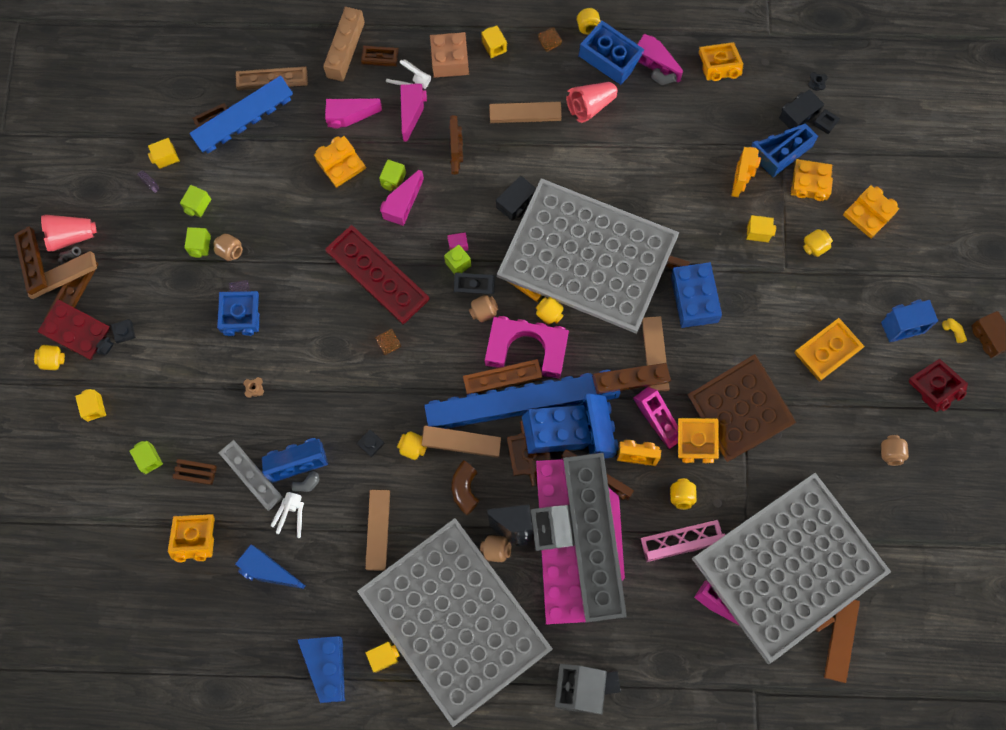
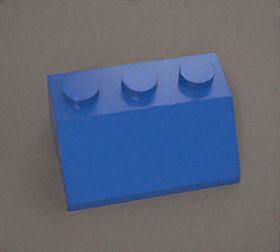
(610, 52)
(600, 425)
(294, 460)

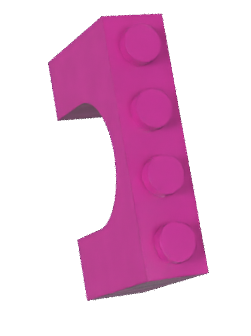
(506, 331)

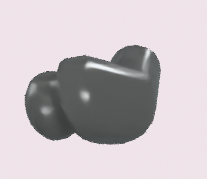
(663, 79)

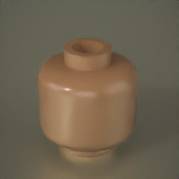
(227, 247)
(483, 308)
(894, 450)
(496, 548)

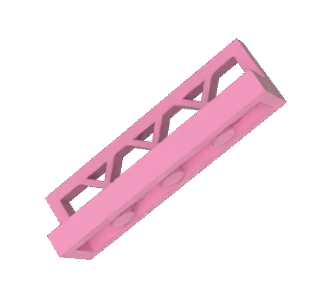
(680, 548)

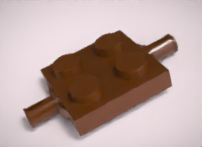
(456, 145)
(521, 461)

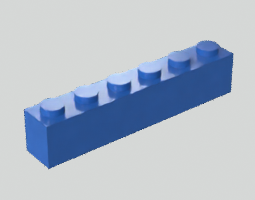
(241, 114)

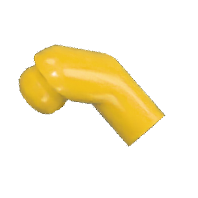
(958, 330)

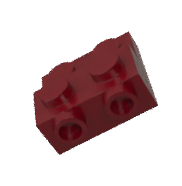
(939, 385)

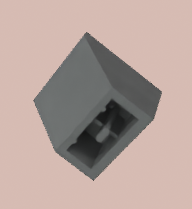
(552, 527)
(580, 689)

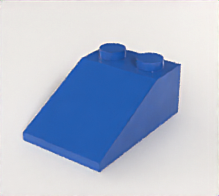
(261, 567)

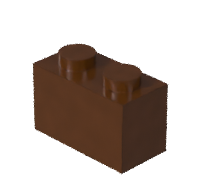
(991, 333)

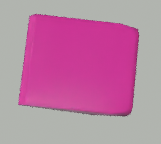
(458, 239)

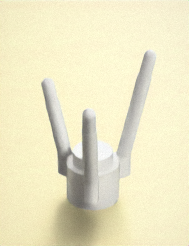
(419, 77)
(289, 503)

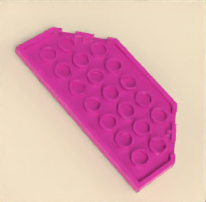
(560, 565)

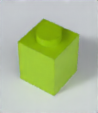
(392, 175)
(195, 201)
(197, 242)
(457, 260)
(146, 457)

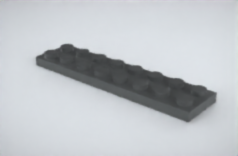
(594, 537)

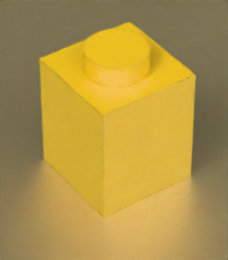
(494, 41)
(162, 153)
(760, 228)
(90, 405)
(382, 656)

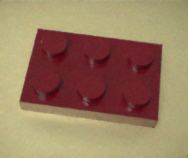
(73, 329)

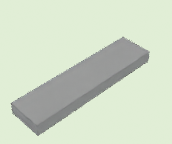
(251, 475)

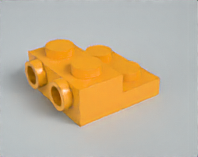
(721, 61)
(339, 161)
(745, 169)
(812, 180)
(871, 211)
(698, 440)
(639, 453)
(191, 537)

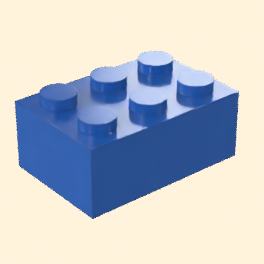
(696, 295)
(556, 429)

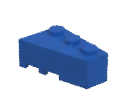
(783, 149)
(325, 666)

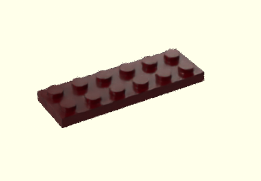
(377, 274)

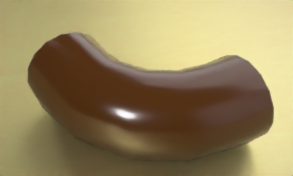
(462, 488)

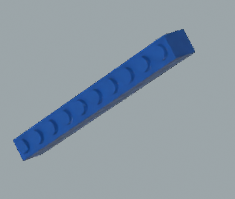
(511, 402)

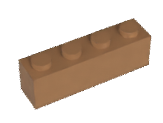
(344, 44)

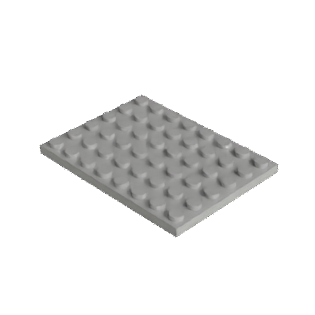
(588, 255)
(791, 567)
(454, 621)

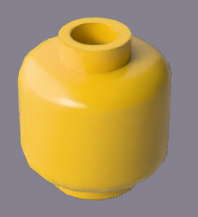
(588, 20)
(817, 242)
(549, 310)
(49, 357)
(411, 446)
(683, 494)

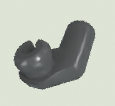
(69, 255)
(308, 484)

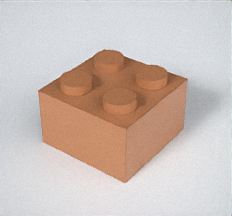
(449, 54)

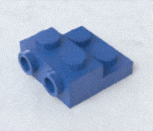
(238, 313)

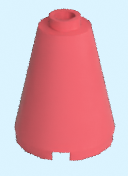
(590, 99)
(65, 231)

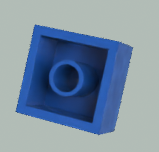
(909, 320)

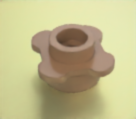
(258, 391)

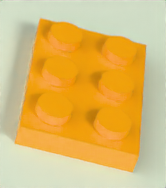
(829, 349)

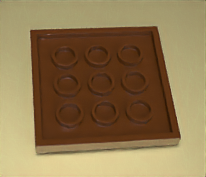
(745, 406)

